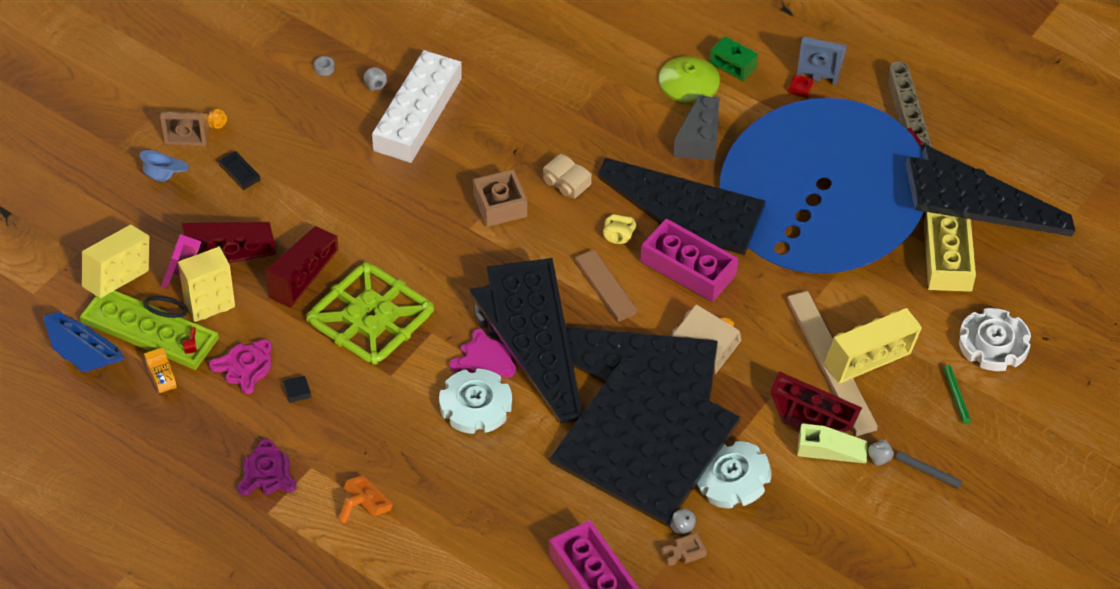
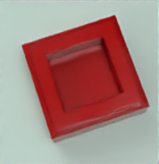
(801, 86)

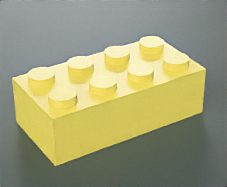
(949, 253)
(872, 345)

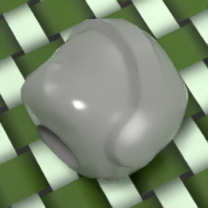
(375, 78)
(880, 452)
(683, 521)

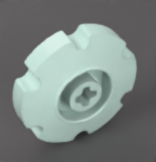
(475, 401)
(736, 475)

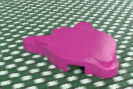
(484, 354)
(245, 364)

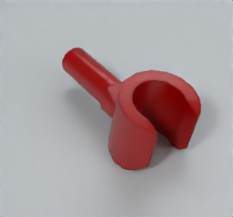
(190, 345)

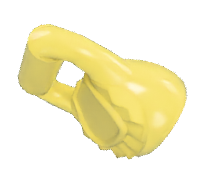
(619, 231)

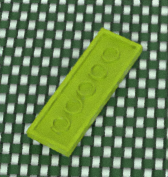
(133, 323)

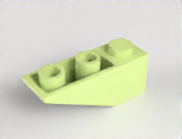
(830, 444)

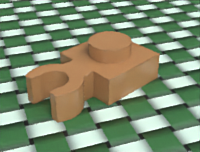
(686, 548)

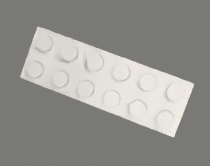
(417, 106)

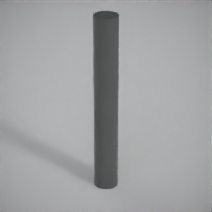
(932, 471)

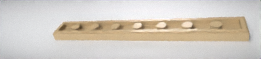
(820, 343)

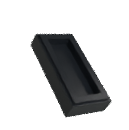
(239, 170)

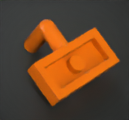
(367, 495)

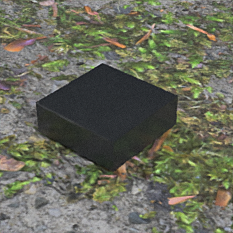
(297, 389)

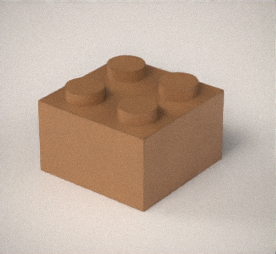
(500, 198)

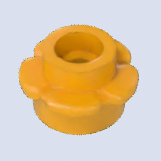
(217, 118)

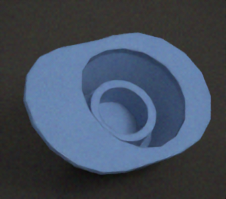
(161, 166)

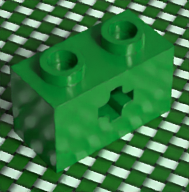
(734, 58)

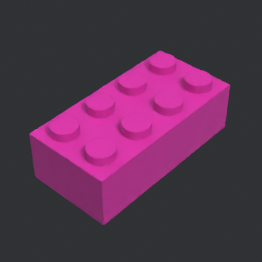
(689, 260)
(588, 560)

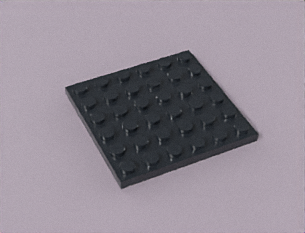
(645, 440)

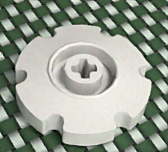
(994, 339)

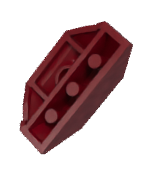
(806, 404)

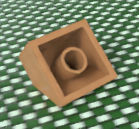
(185, 128)

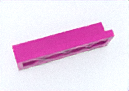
(184, 248)

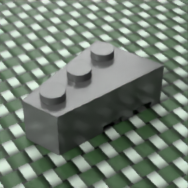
(699, 131)

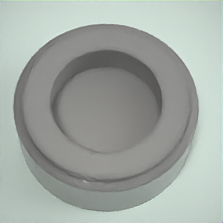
(324, 66)

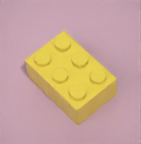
(115, 261)
(206, 284)

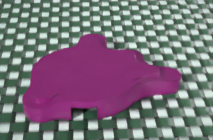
(266, 469)

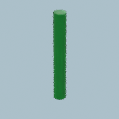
(956, 393)

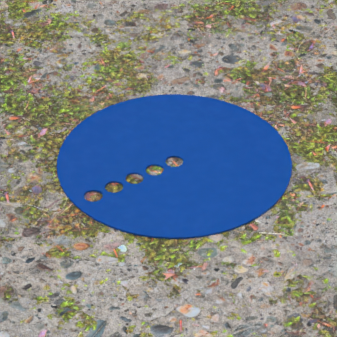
(837, 139)

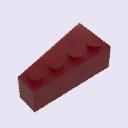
(236, 239)
(300, 266)

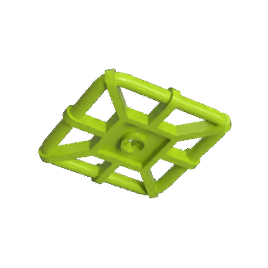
(370, 301)

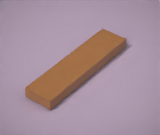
(605, 286)

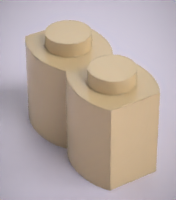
(567, 176)

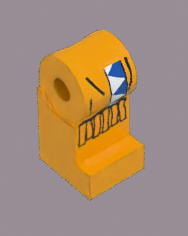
(160, 370)

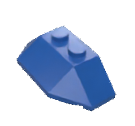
(80, 343)

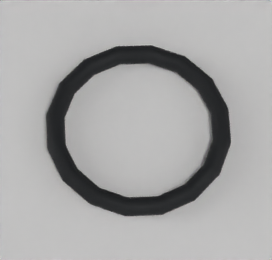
(164, 314)

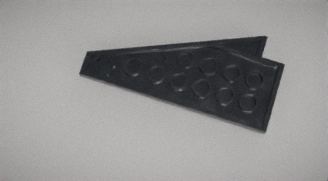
(958, 190)
(705, 210)
(530, 321)
(679, 359)

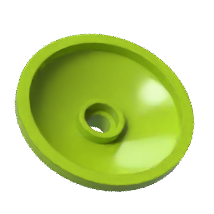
(688, 78)

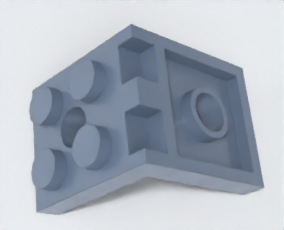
(810, 63)

